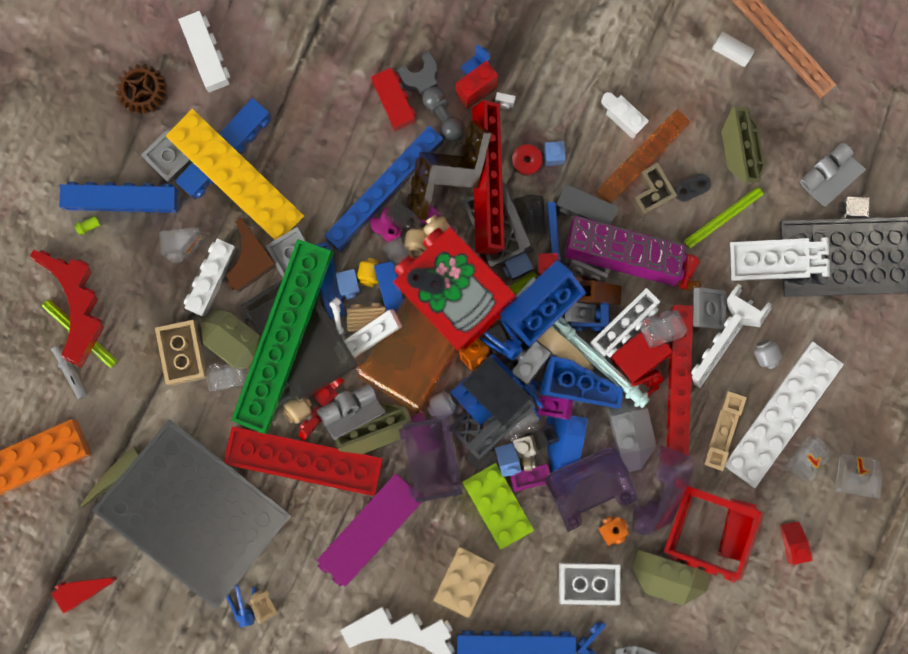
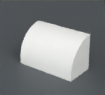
(733, 49)

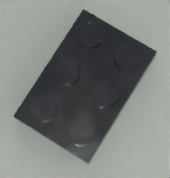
(496, 390)

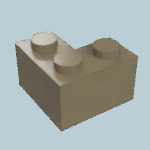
(658, 191)

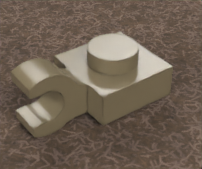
(525, 449)

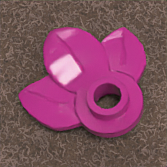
(383, 226)

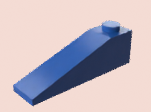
(573, 382)
(571, 440)

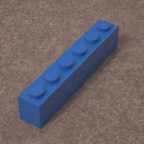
(237, 133)
(118, 198)
(516, 643)

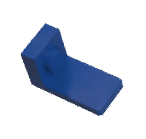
(480, 57)
(602, 315)
(584, 642)

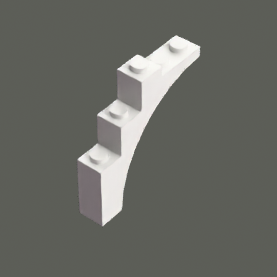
(379, 626)

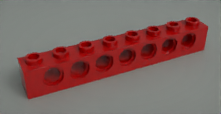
(680, 385)

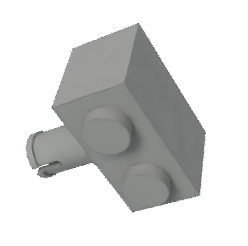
(531, 362)

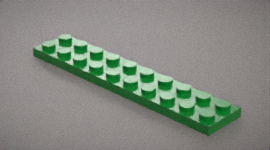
(282, 336)

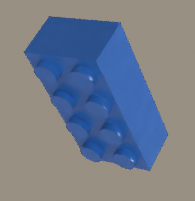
(543, 303)

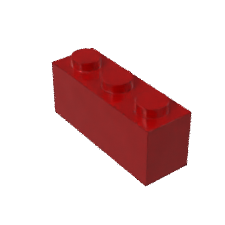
(393, 99)
(735, 532)

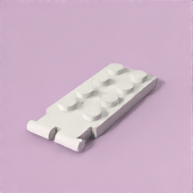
(778, 259)

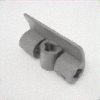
(832, 174)
(350, 411)

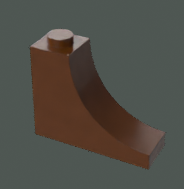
(252, 262)
(600, 293)

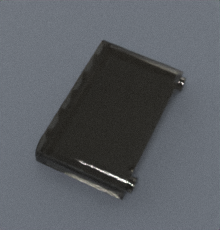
(322, 352)

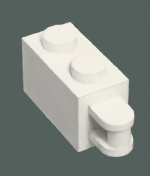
(624, 114)

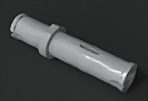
(70, 373)

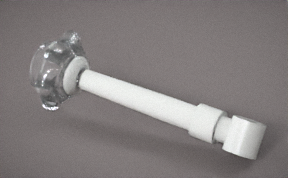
(336, 310)

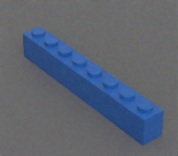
(382, 190)

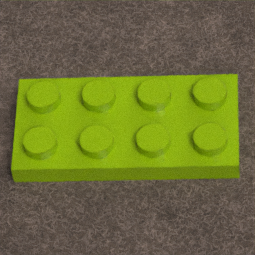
(498, 506)

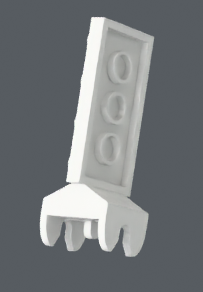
(743, 314)

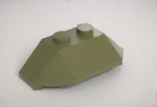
(743, 145)
(229, 338)
(376, 432)
(669, 578)

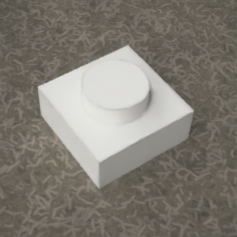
(505, 100)

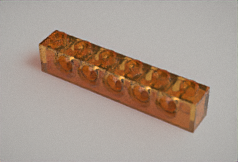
(643, 157)

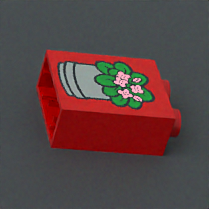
(472, 292)

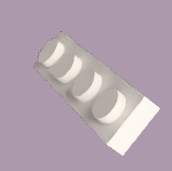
(373, 333)

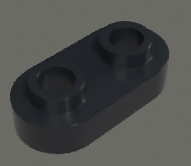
(691, 187)
(425, 281)

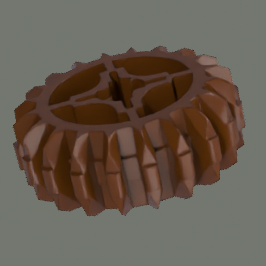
(146, 75)

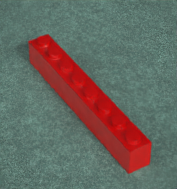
(489, 194)

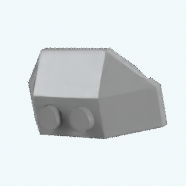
(632, 433)

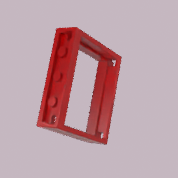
(696, 562)

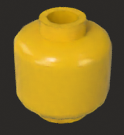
(366, 273)

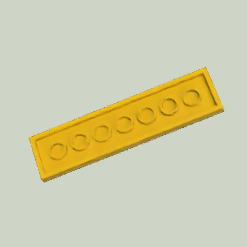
(234, 175)

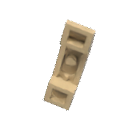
(562, 348)
(724, 430)

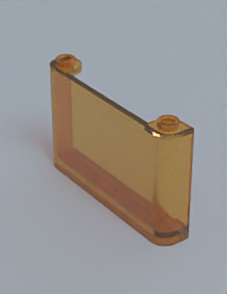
(409, 359)

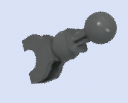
(432, 95)

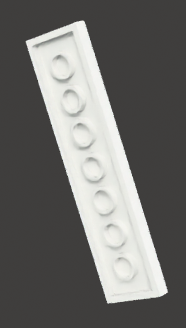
(783, 414)

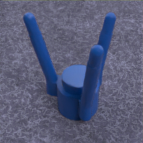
(510, 349)
(531, 390)
(244, 615)

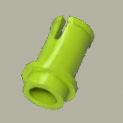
(87, 225)

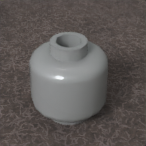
(768, 353)
(442, 404)

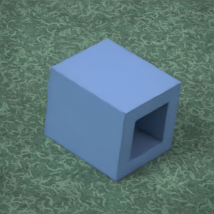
(554, 153)
(517, 267)
(348, 284)
(508, 460)

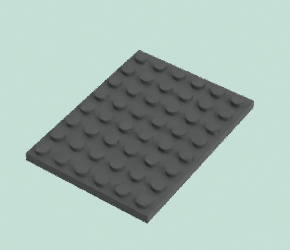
(191, 514)

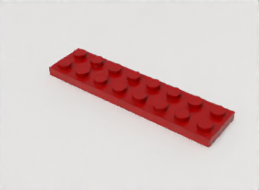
(303, 461)

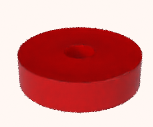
(527, 151)

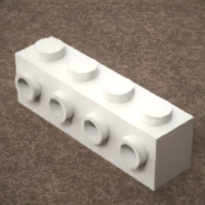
(204, 51)
(211, 277)
(625, 323)

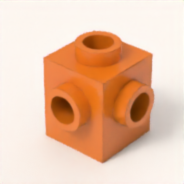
(475, 354)
(606, 530)

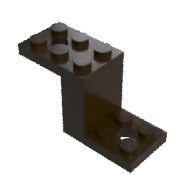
(448, 169)

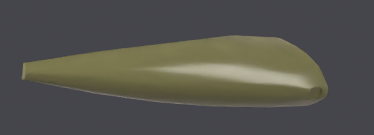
(112, 475)

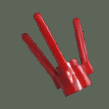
(650, 380)

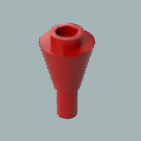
(690, 267)

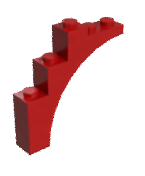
(83, 329)

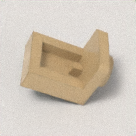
(262, 606)

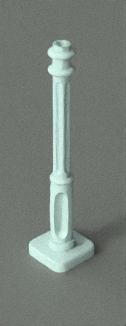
(596, 359)

